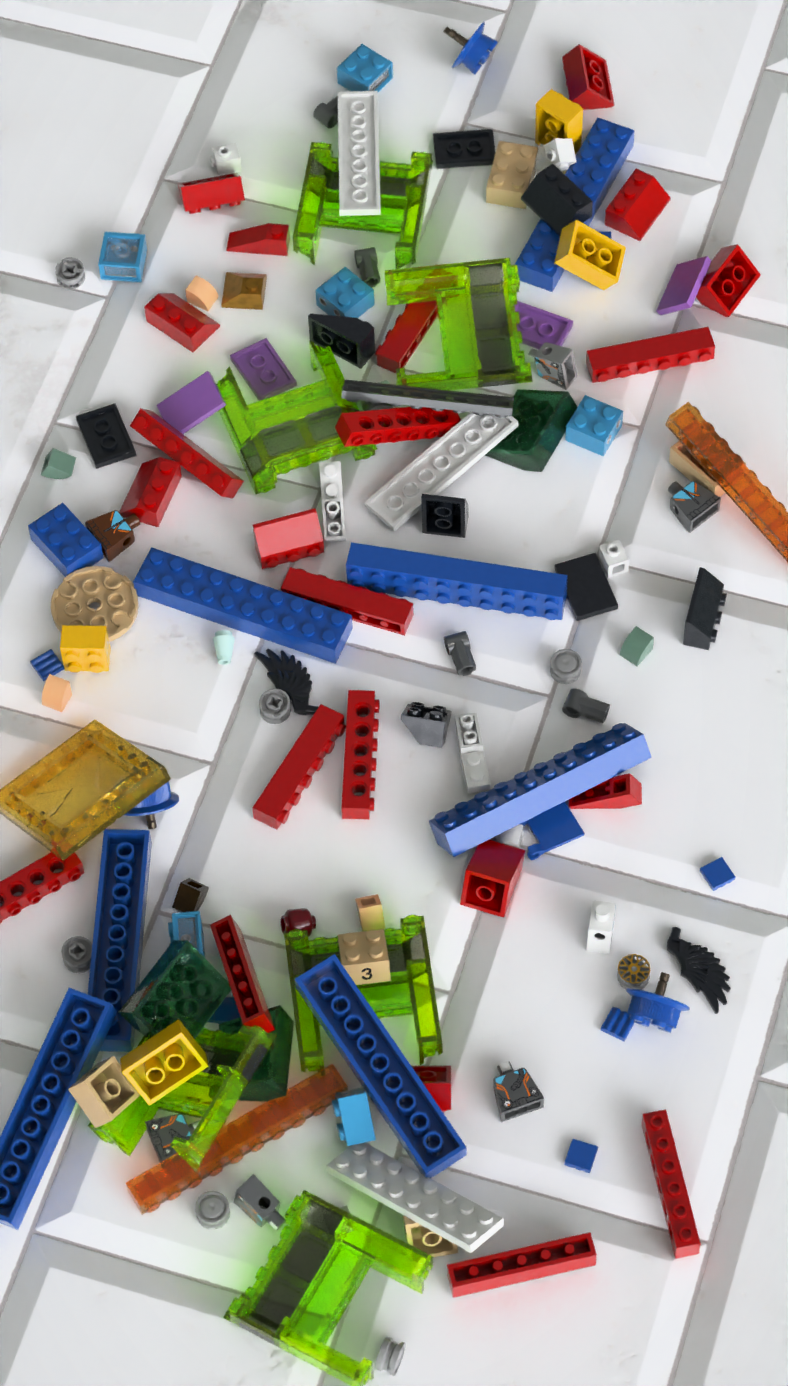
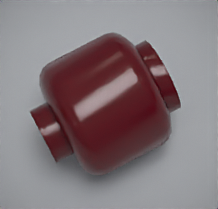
(298, 919)

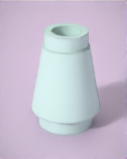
(223, 646)

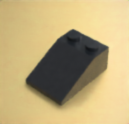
(346, 336)
(444, 515)

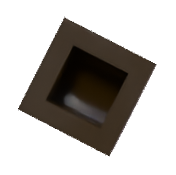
(190, 896)

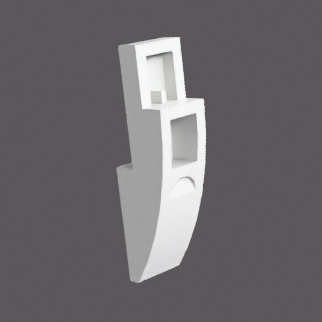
(332, 501)
(472, 753)

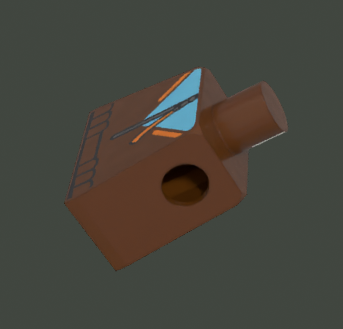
(113, 532)

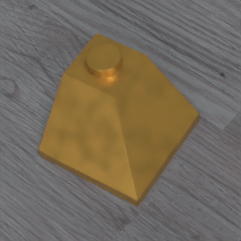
(244, 291)

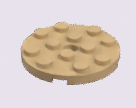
(101, 585)

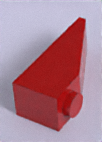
(261, 239)
(611, 794)

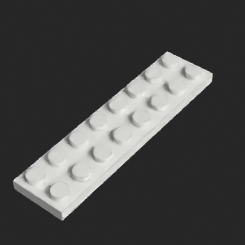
(358, 153)
(438, 467)
(415, 1196)

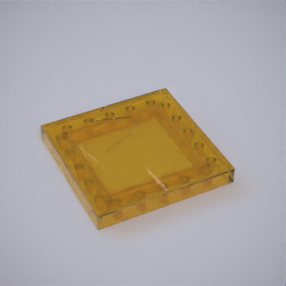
(80, 789)

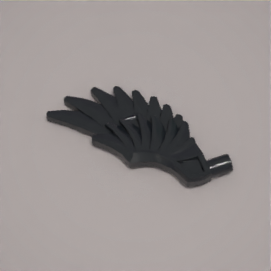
(290, 678)
(700, 969)

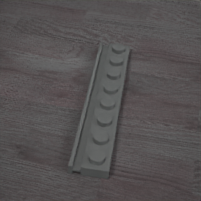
(426, 397)

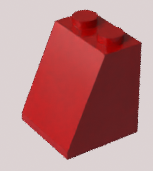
(492, 877)

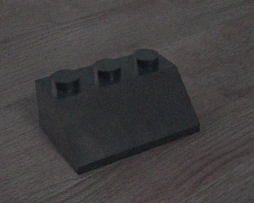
(557, 199)
(704, 611)

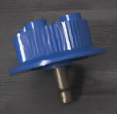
(157, 802)
(655, 1008)

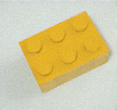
(558, 119)
(589, 255)
(164, 1062)

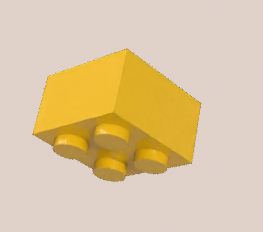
(85, 648)

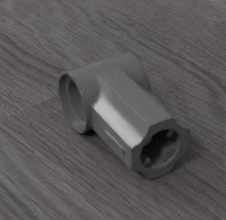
(327, 113)
(367, 263)
(459, 648)
(579, 704)

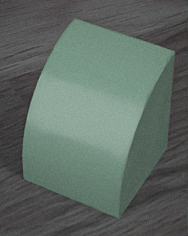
(58, 465)
(637, 646)

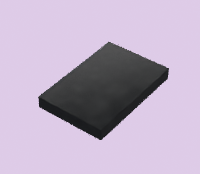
(464, 148)
(105, 436)
(587, 587)

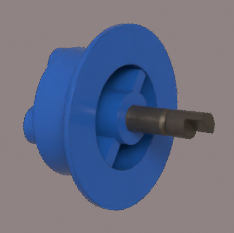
(474, 50)

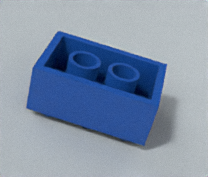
(65, 540)

